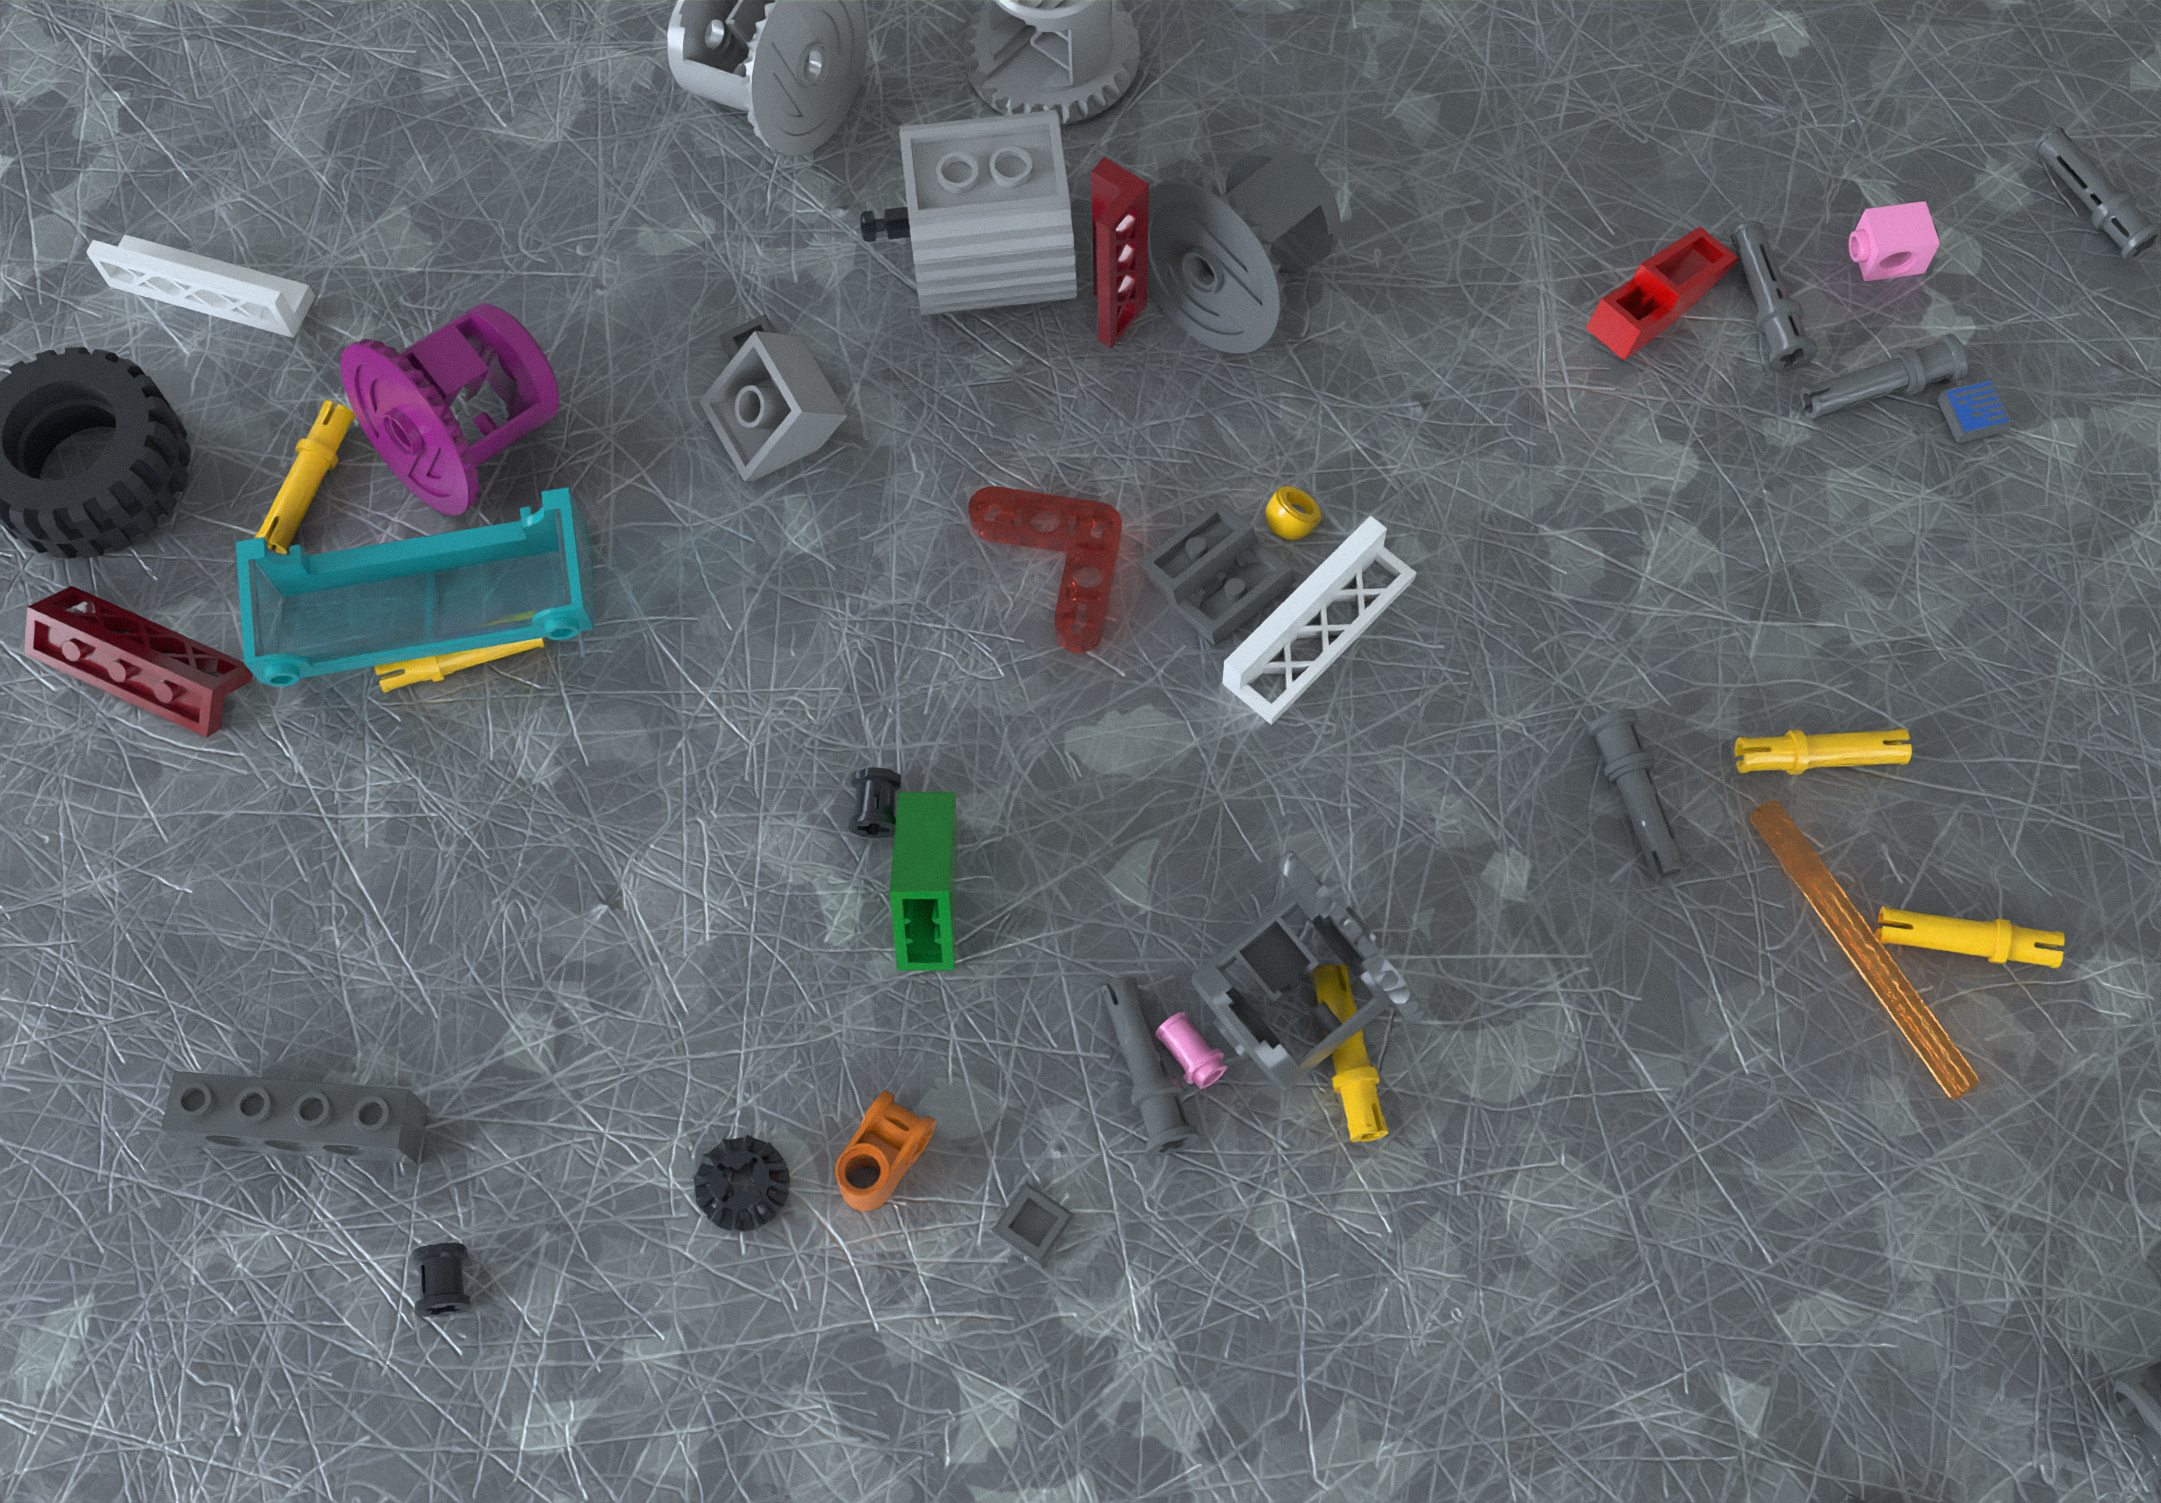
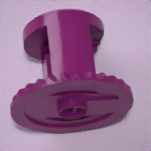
(408, 395)

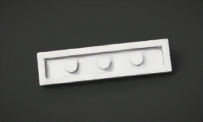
(203, 284)
(1303, 607)

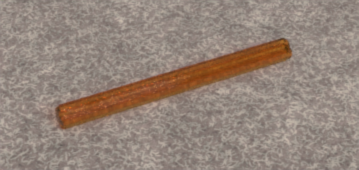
(1864, 950)

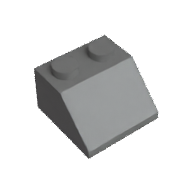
(772, 405)

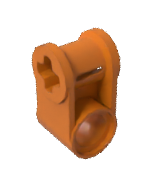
(888, 1141)

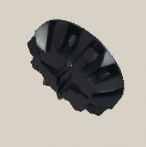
(744, 1210)

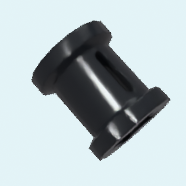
(869, 784)
(441, 1280)

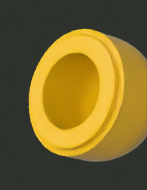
(1285, 519)

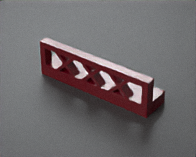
(1119, 247)
(130, 662)

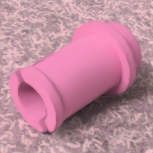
(1191, 1051)

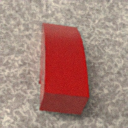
(1660, 292)

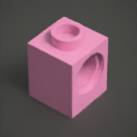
(1894, 241)

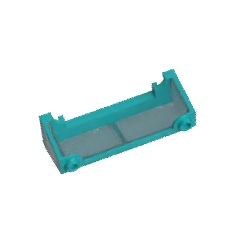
(416, 595)

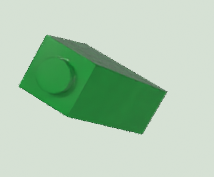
(925, 881)

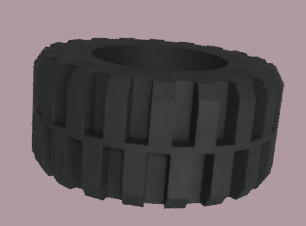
(119, 492)

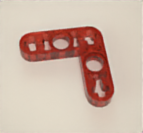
(1080, 548)

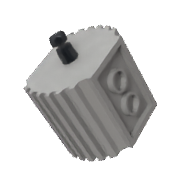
(984, 212)

